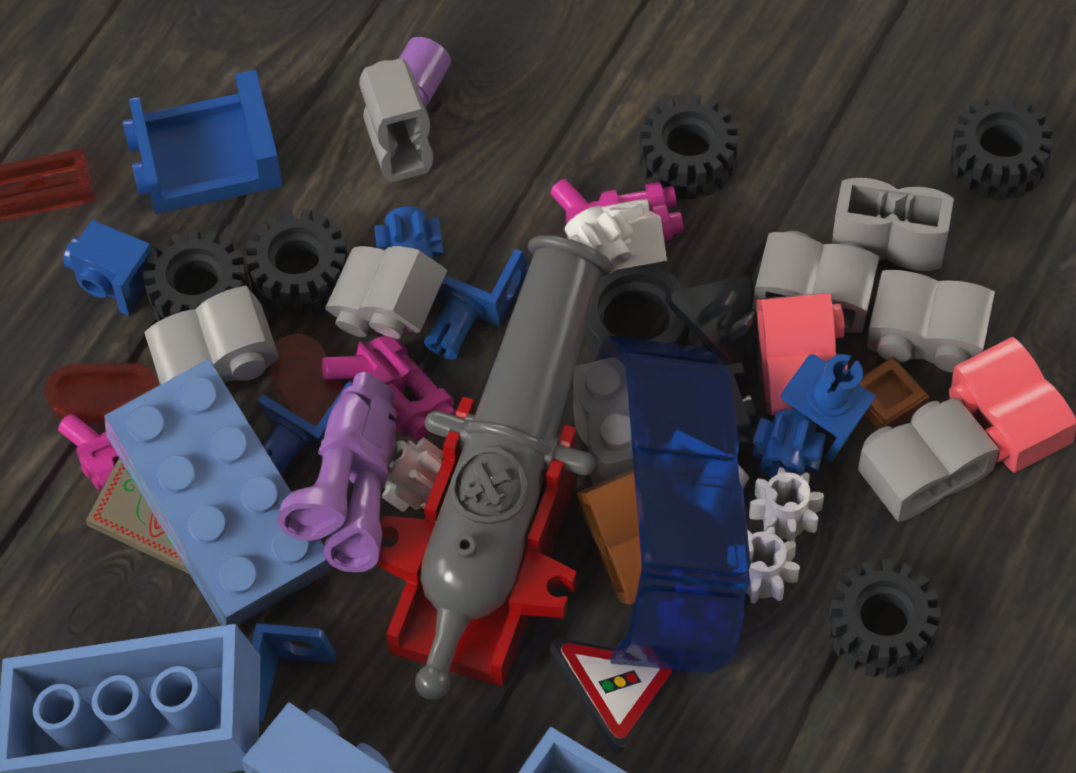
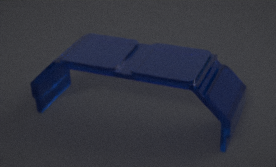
(687, 507)

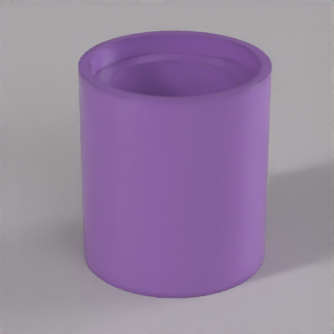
(428, 64)

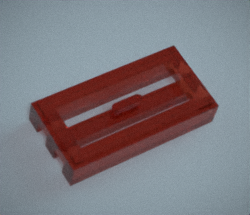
(41, 193)

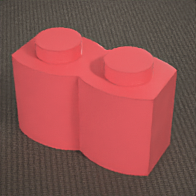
(790, 332)
(1014, 404)

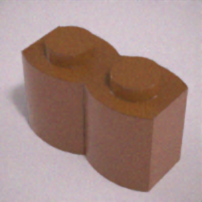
(613, 522)

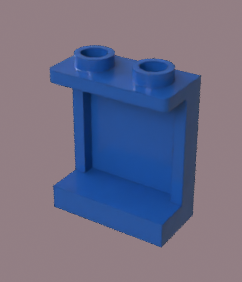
(204, 149)

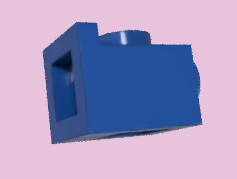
(109, 264)

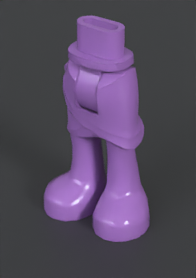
(358, 449)

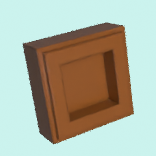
(895, 392)

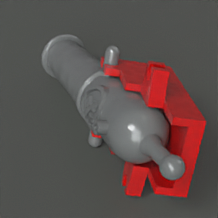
(500, 491)

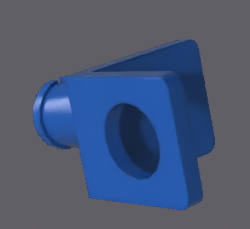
(466, 303)
(830, 396)
(290, 432)
(273, 643)

